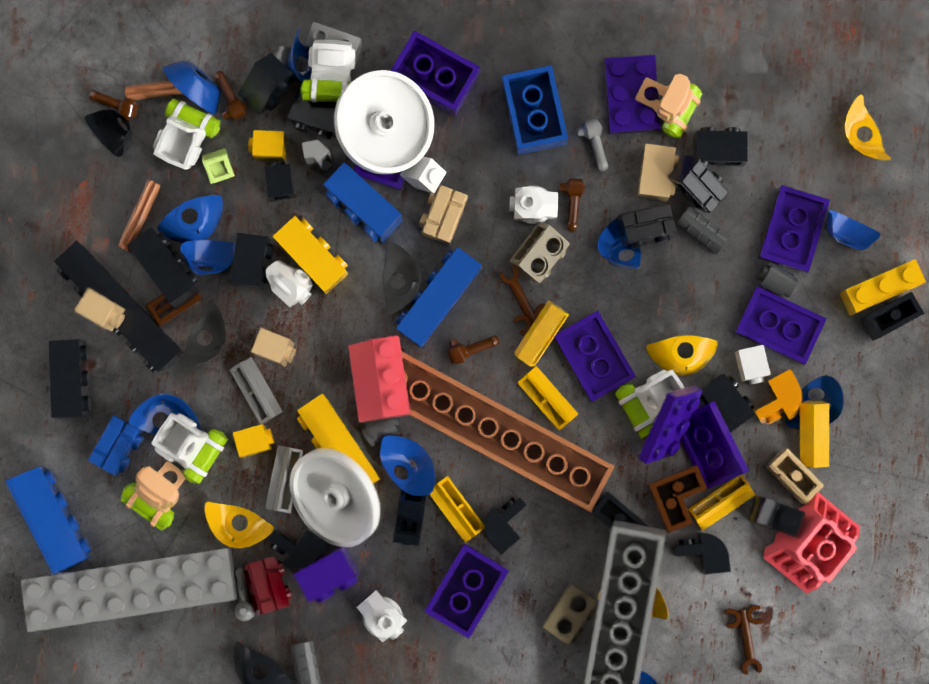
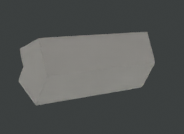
(317, 156)
(256, 391)
(279, 493)

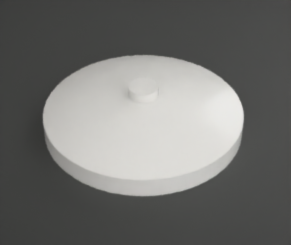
(384, 122)
(334, 497)

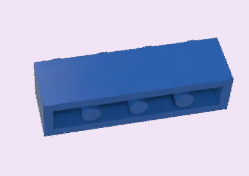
(439, 297)

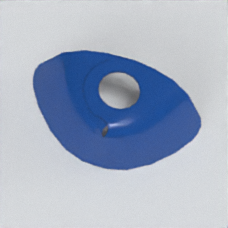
(298, 50)
(196, 88)
(209, 213)
(850, 231)
(610, 247)
(208, 253)
(833, 396)
(143, 415)
(397, 452)

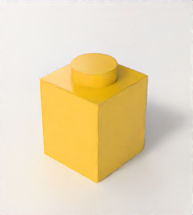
(268, 145)
(253, 440)

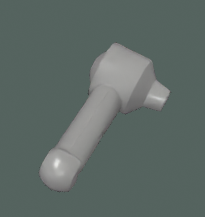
(592, 130)
(244, 610)

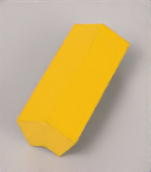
(541, 334)
(547, 398)
(814, 433)
(721, 502)
(456, 509)

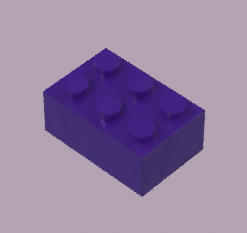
(438, 72)
(327, 574)
(466, 591)

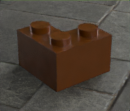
(669, 495)

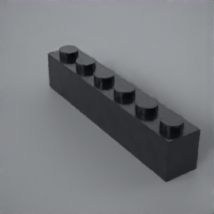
(138, 327)

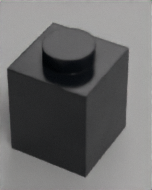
(279, 181)

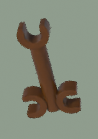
(530, 315)
(744, 618)

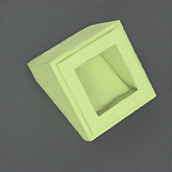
(217, 166)

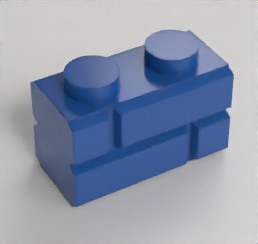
(116, 445)

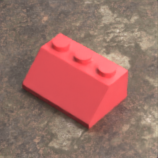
(379, 379)

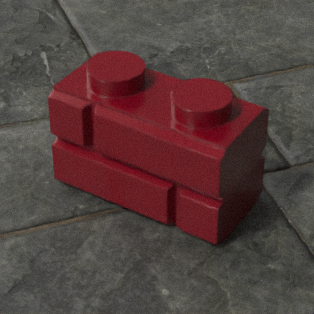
(266, 585)

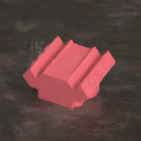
(820, 547)

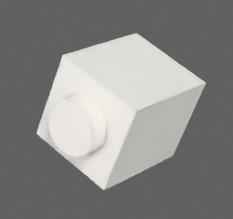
(424, 175)
(752, 364)

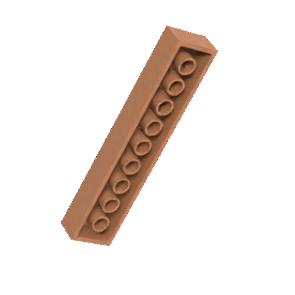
(504, 435)

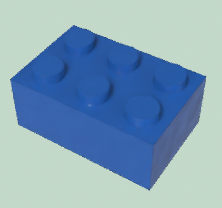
(534, 110)
(362, 204)

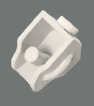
(533, 204)
(289, 283)
(382, 616)

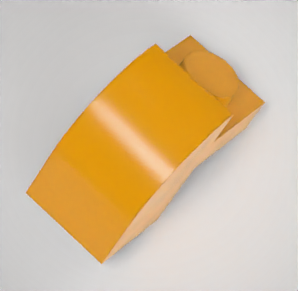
(788, 398)

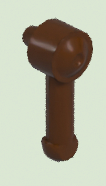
(126, 107)
(234, 107)
(574, 189)
(459, 353)

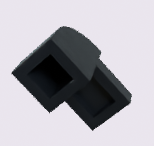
(776, 516)
(409, 519)
(498, 530)
(712, 551)
(303, 553)

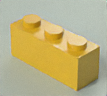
(311, 254)
(882, 287)

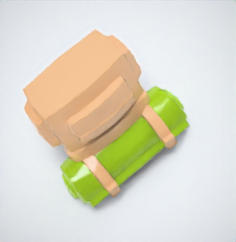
(676, 103)
(154, 495)

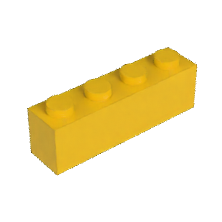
(332, 433)

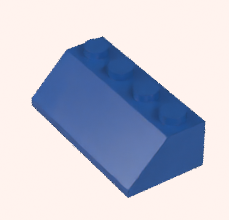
(49, 519)

